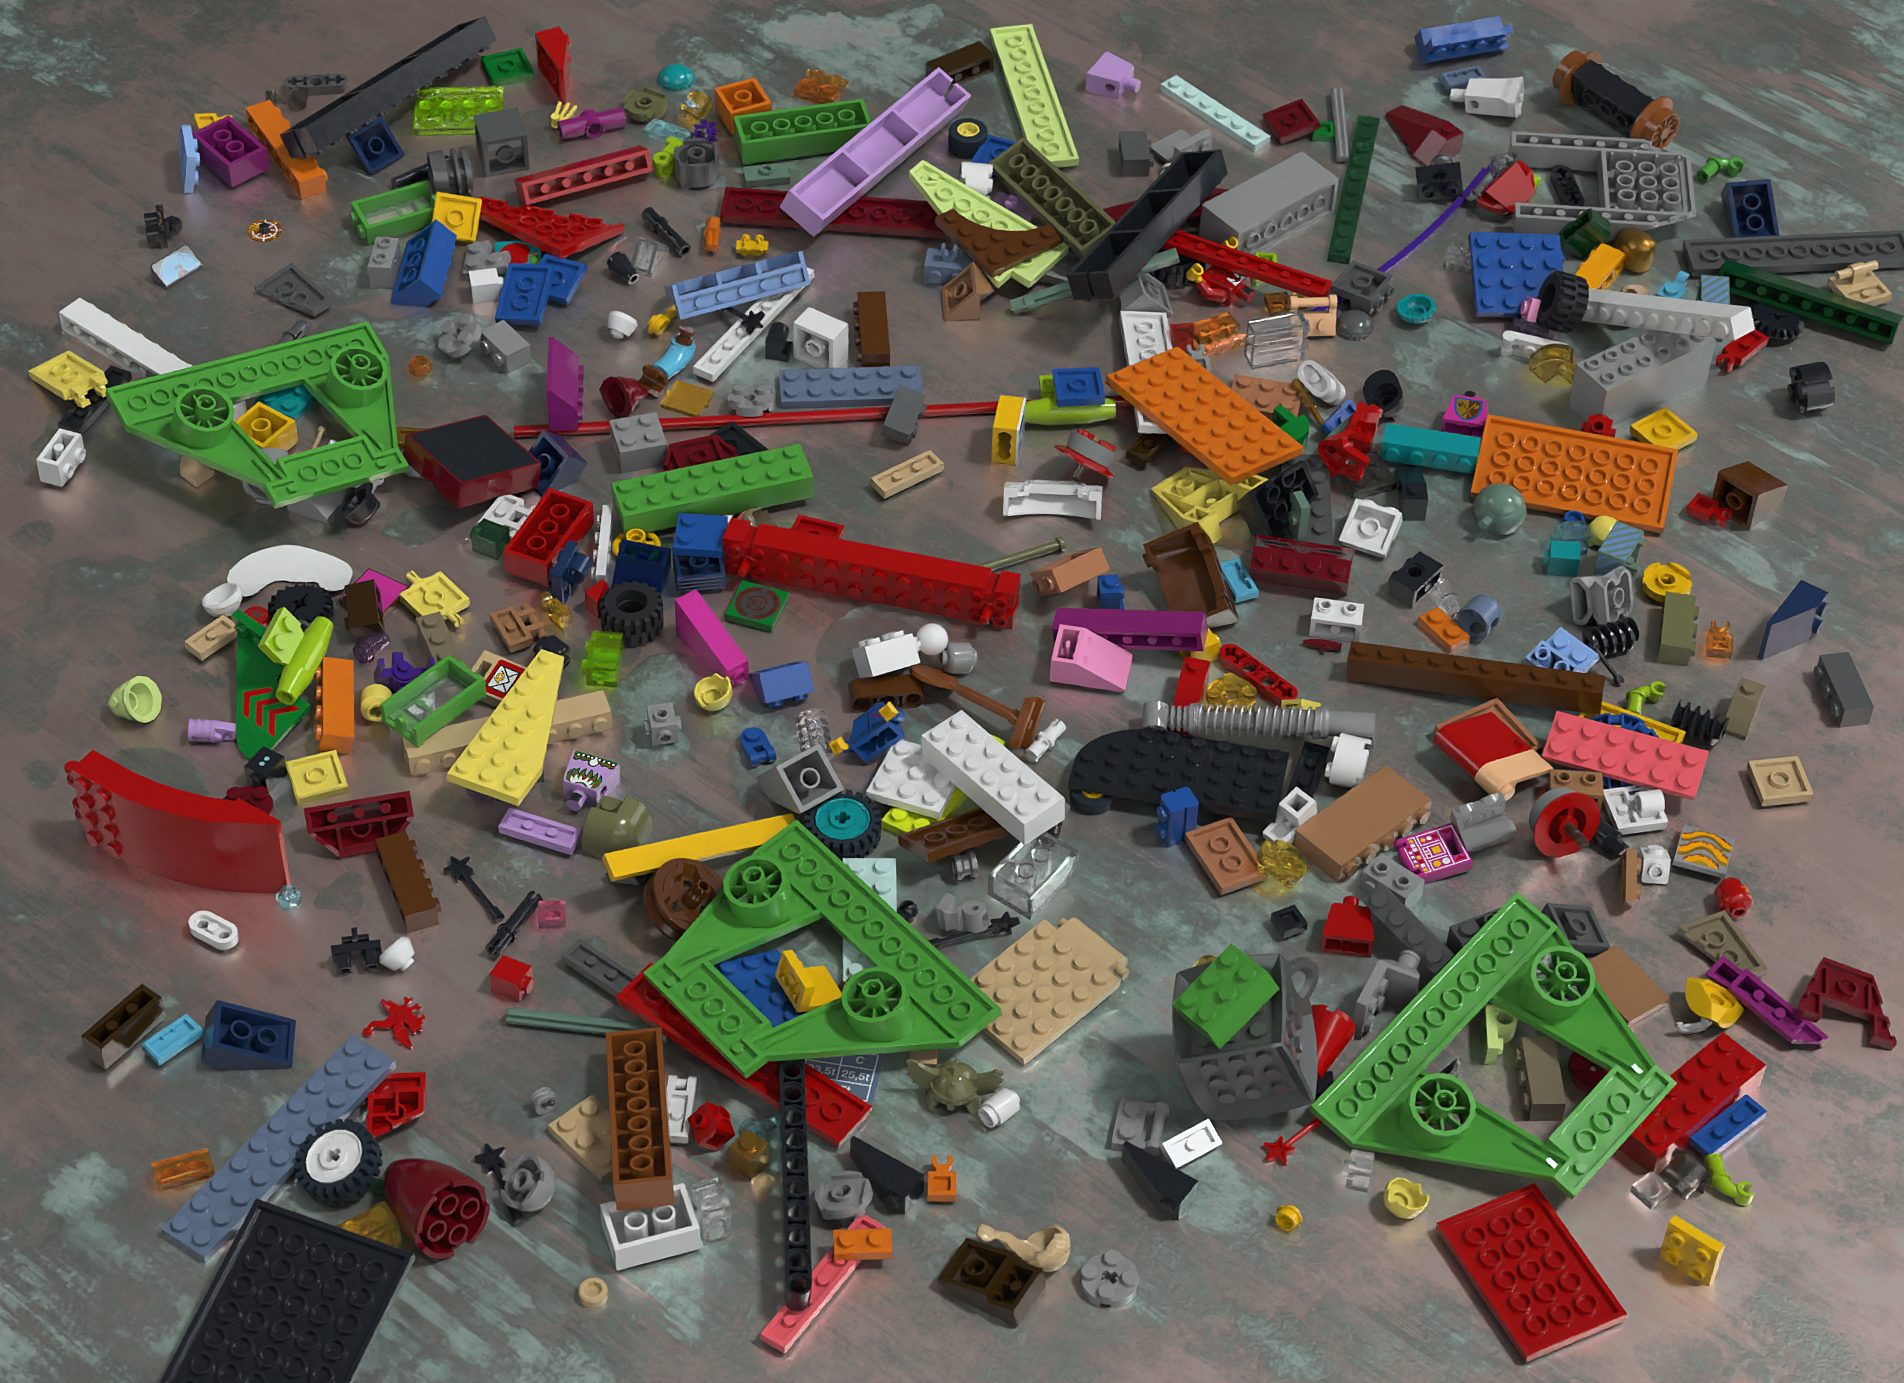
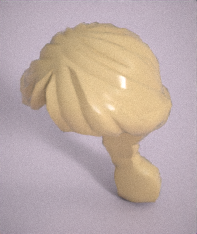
(1043, 1249)

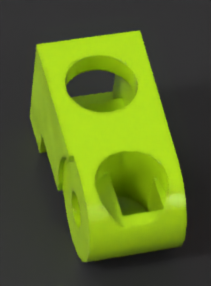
(664, 160)

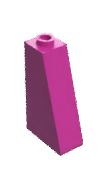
(708, 638)

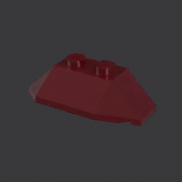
(353, 825)

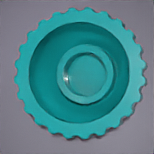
(676, 77)
(1416, 308)

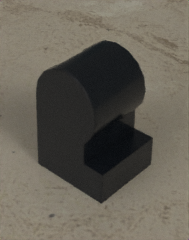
(776, 342)

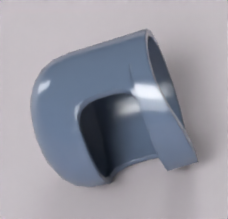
(1482, 610)

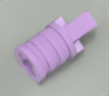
(211, 731)

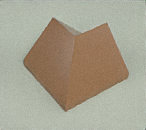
(964, 293)

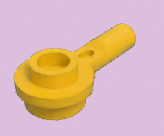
(659, 323)

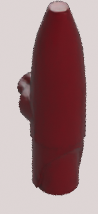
(1323, 645)

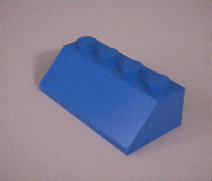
(424, 266)

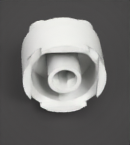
(976, 176)
(1348, 761)

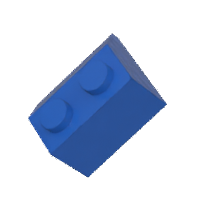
(782, 682)

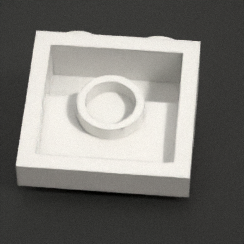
(1371, 528)

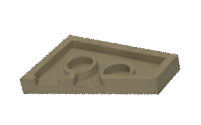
(1719, 936)

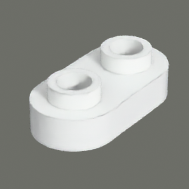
(218, 931)

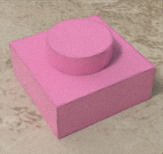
(1530, 308)

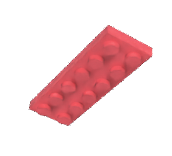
(1625, 755)

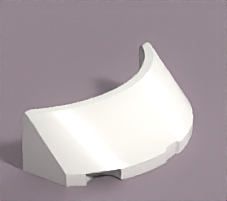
(1052, 498)

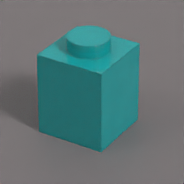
(1562, 558)

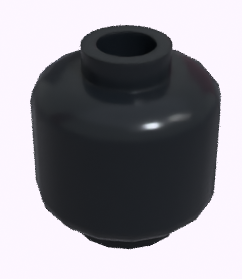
(554, 645)

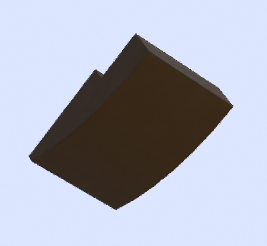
(993, 1280)

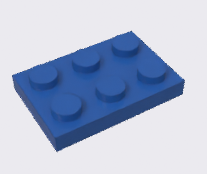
(525, 294)

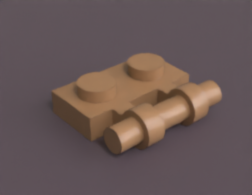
(512, 628)

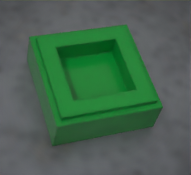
(1325, 134)

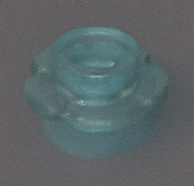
(288, 897)

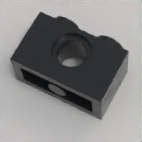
(1439, 181)
(1415, 579)

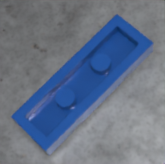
(1728, 1126)

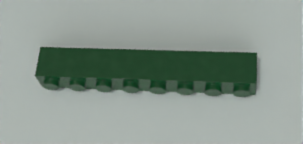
(1811, 302)

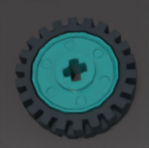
(846, 824)

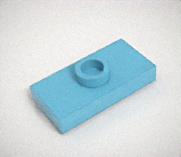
(1239, 580)
(172, 1039)

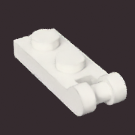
(1522, 344)
(680, 1106)

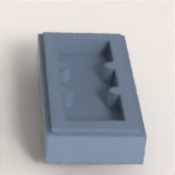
(1459, 78)

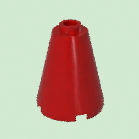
(1333, 1035)

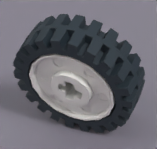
(338, 1162)

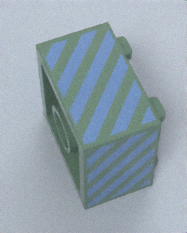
(1713, 290)
(1620, 548)

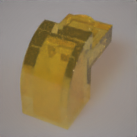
(1553, 360)

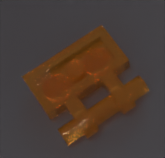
(820, 92)
(1216, 328)

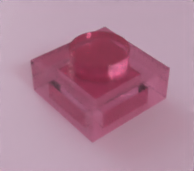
(552, 914)

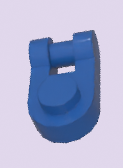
(756, 746)

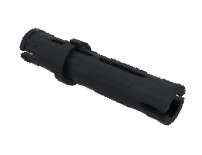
(653, 219)
(508, 931)

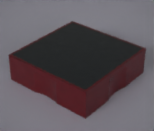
(471, 461)

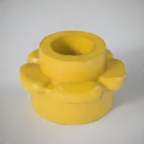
(1288, 1217)

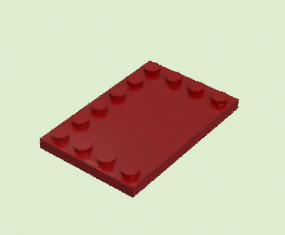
(1531, 1272)

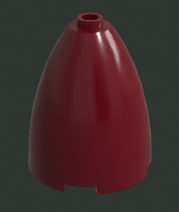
(435, 1204)

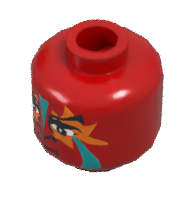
(1733, 897)

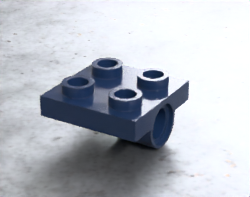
(569, 571)

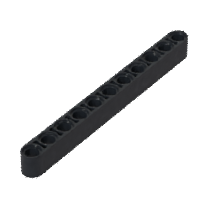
(793, 1110)

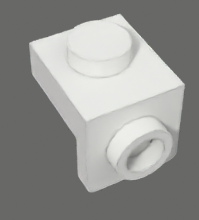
(1655, 864)

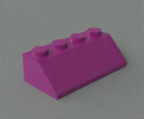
(564, 387)

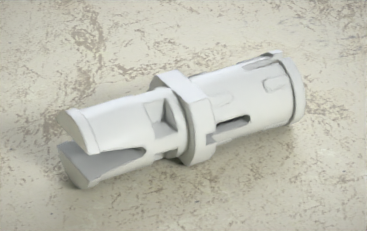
(1044, 740)

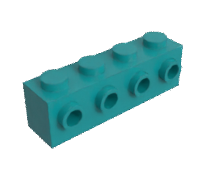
(1430, 448)

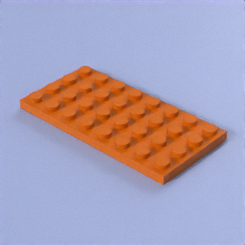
(1204, 415)
(1577, 471)

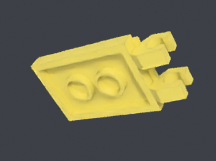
(70, 378)

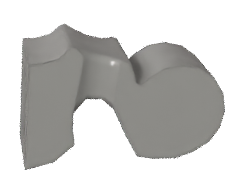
(969, 915)

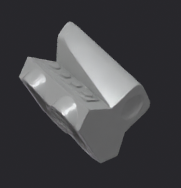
(1602, 596)
(1483, 823)

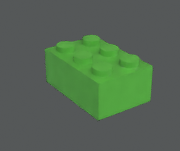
(1225, 996)

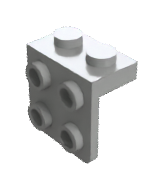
(1180, 141)

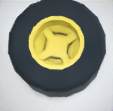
(966, 137)

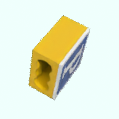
(1008, 430)

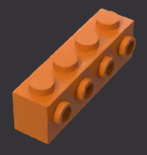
(334, 705)

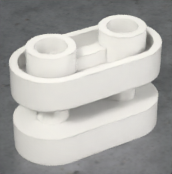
(1321, 382)

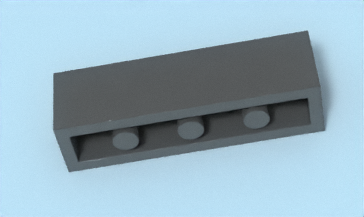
(1408, 928)

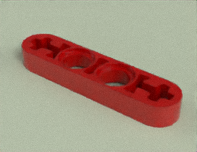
(1261, 673)

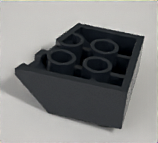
(1268, 504)

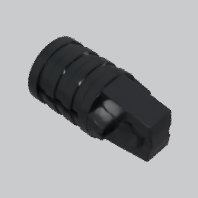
(1608, 838)

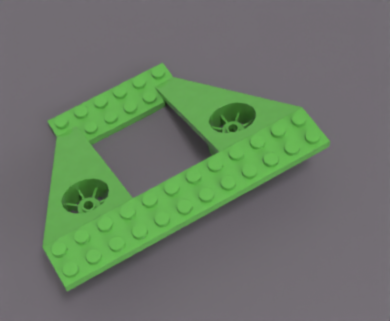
(334, 366)
(930, 995)
(1376, 1095)

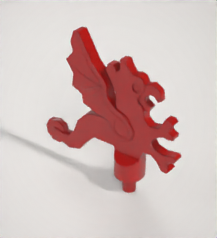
(397, 1019)

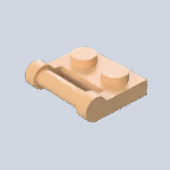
(1321, 322)

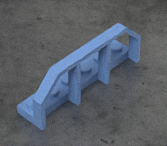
(740, 290)

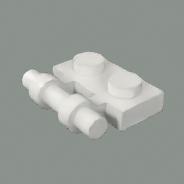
(505, 510)

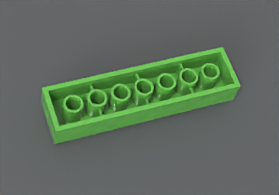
(713, 488)

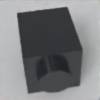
(265, 769)

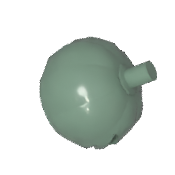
(1500, 509)

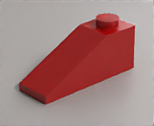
(1191, 684)

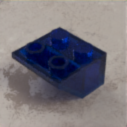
(642, 564)

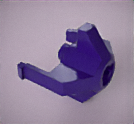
(399, 674)

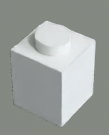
(485, 285)

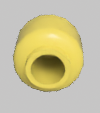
(370, 701)

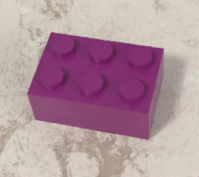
(231, 151)

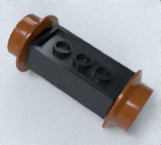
(1613, 101)

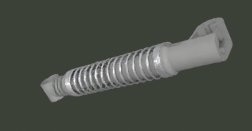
(1315, 723)

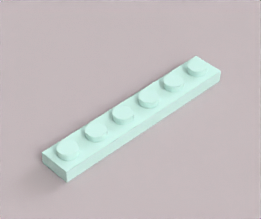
(1215, 113)

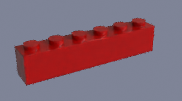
(583, 175)

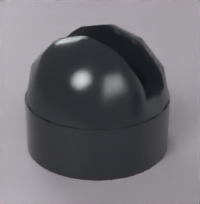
(908, 910)

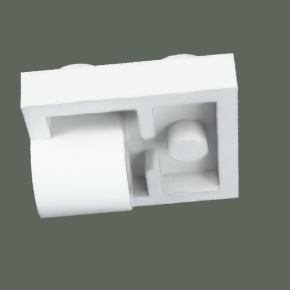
(1635, 812)

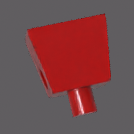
(1348, 929)

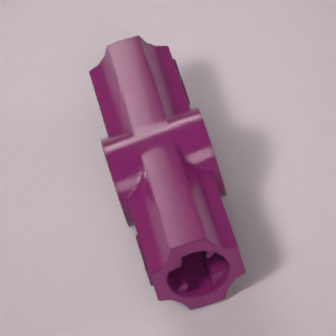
(591, 123)

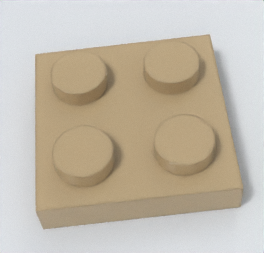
(1780, 781)

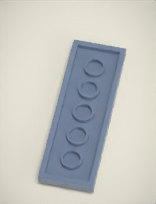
(846, 386)

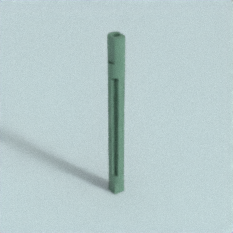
(1063, 291)

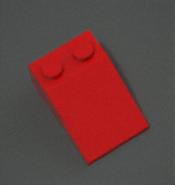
(554, 60)

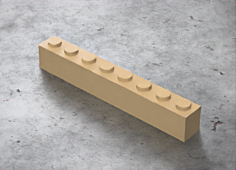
(571, 719)

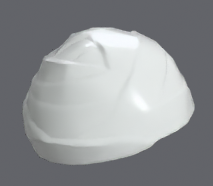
(223, 600)

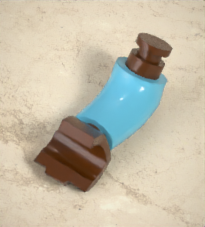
(672, 362)

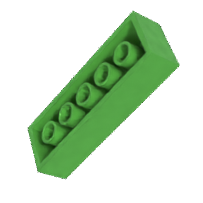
(798, 130)

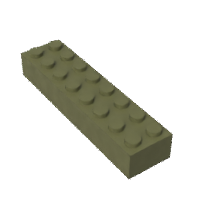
(1051, 196)

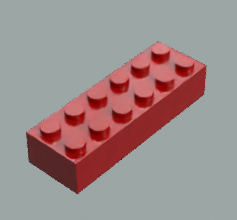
(1703, 1090)

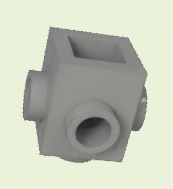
(662, 723)

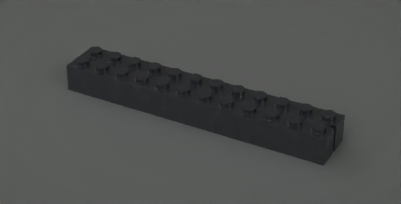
(388, 89)
(1147, 225)

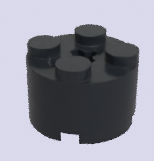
(1811, 387)

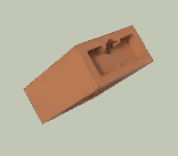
(1069, 571)

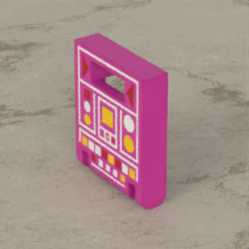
(1429, 854)

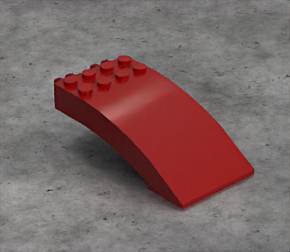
(177, 831)

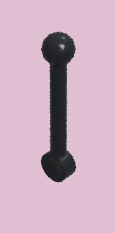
(1618, 679)

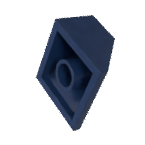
(375, 145)

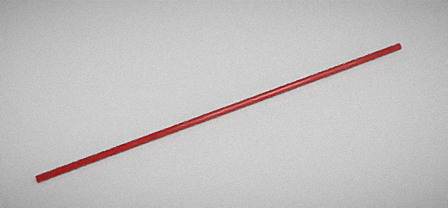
(782, 418)

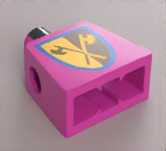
(1465, 415)

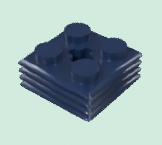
(698, 573)

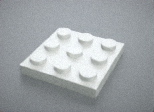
(911, 782)

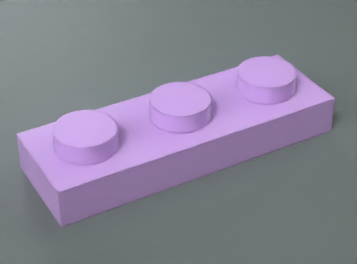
(540, 831)

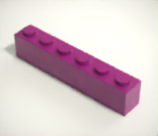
(1139, 627)

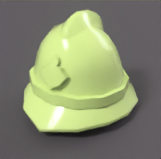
(136, 700)

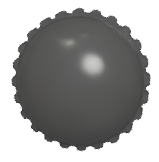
(1354, 325)

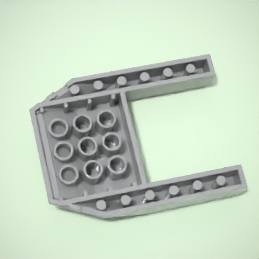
(1636, 182)

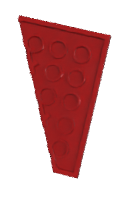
(545, 229)

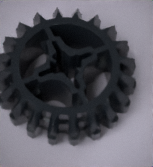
(1176, 273)

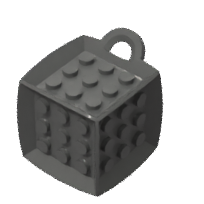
(1267, 1062)

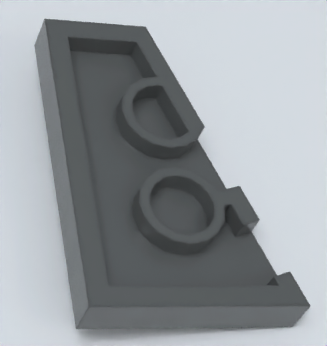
(295, 290)

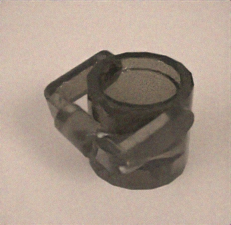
(1685, 1174)

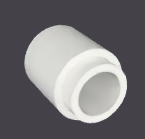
(999, 1107)

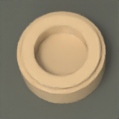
(593, 1292)

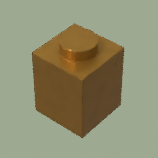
(748, 1154)

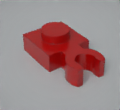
(1708, 508)

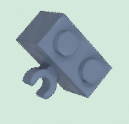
(944, 264)

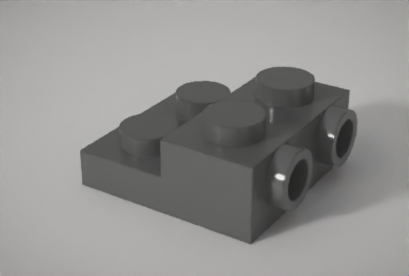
(1364, 287)
(1578, 926)

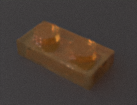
(183, 1169)

